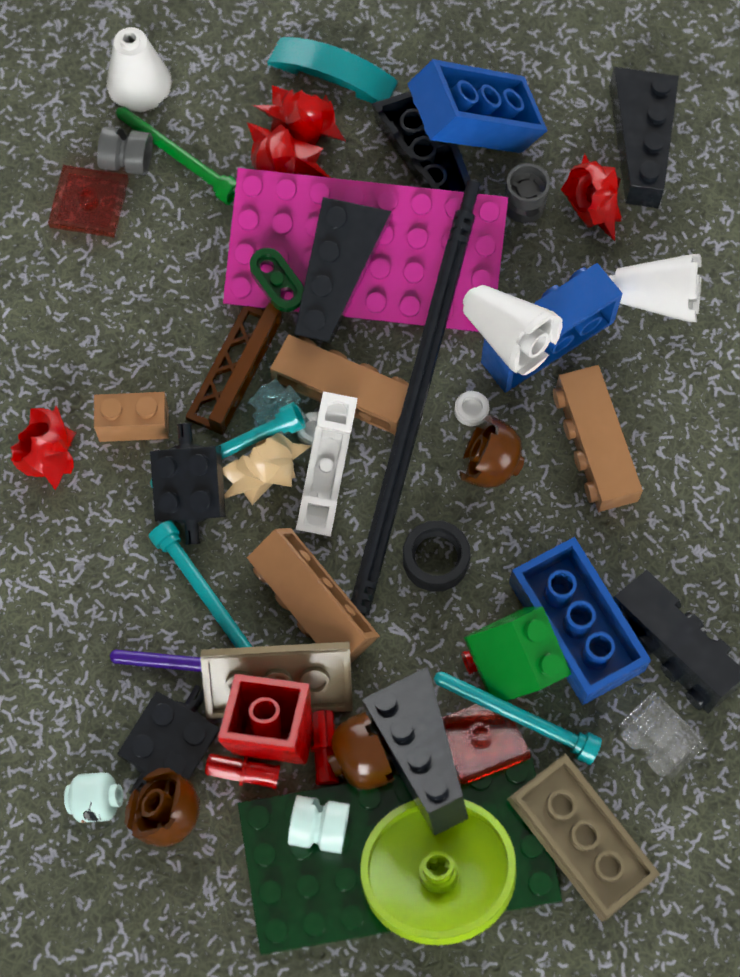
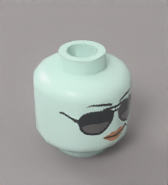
(93, 797)

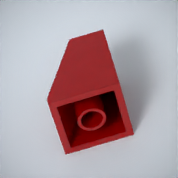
(268, 719)

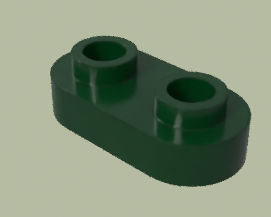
(278, 280)

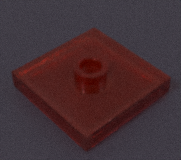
(88, 201)
(483, 742)

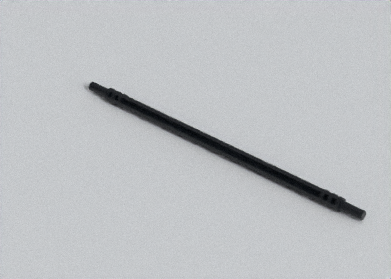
(415, 402)

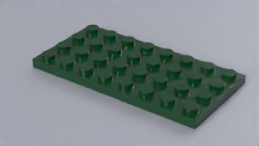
(318, 895)

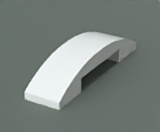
(326, 464)

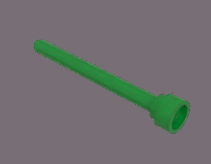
(223, 185)

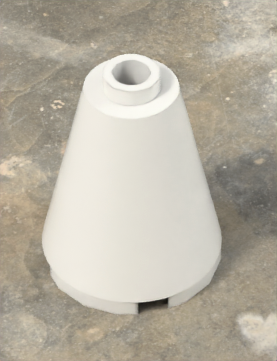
(136, 72)
(663, 286)
(513, 327)

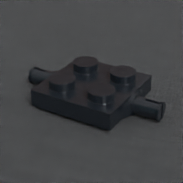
(188, 483)
(169, 737)

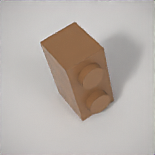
(131, 416)

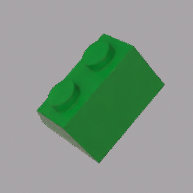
(518, 654)

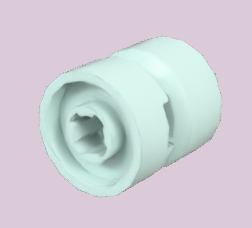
(318, 824)

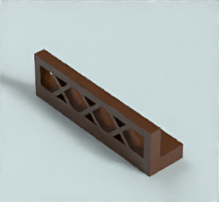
(242, 371)

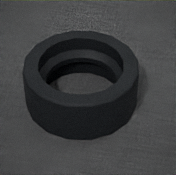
(443, 530)

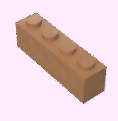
(316, 370)
(597, 438)
(310, 592)

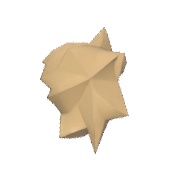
(266, 465)

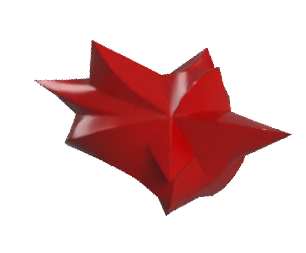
(302, 114)
(282, 153)
(593, 194)
(44, 446)

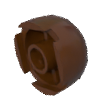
(495, 451)
(359, 754)
(163, 809)

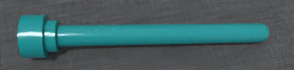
(287, 420)
(167, 538)
(582, 745)

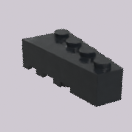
(643, 124)
(679, 642)

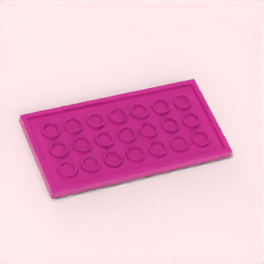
(400, 280)

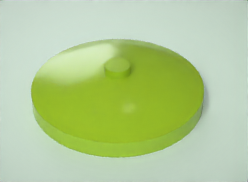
(440, 884)

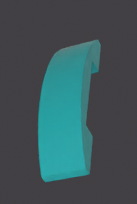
(334, 66)

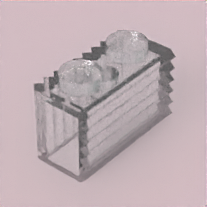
(661, 736)

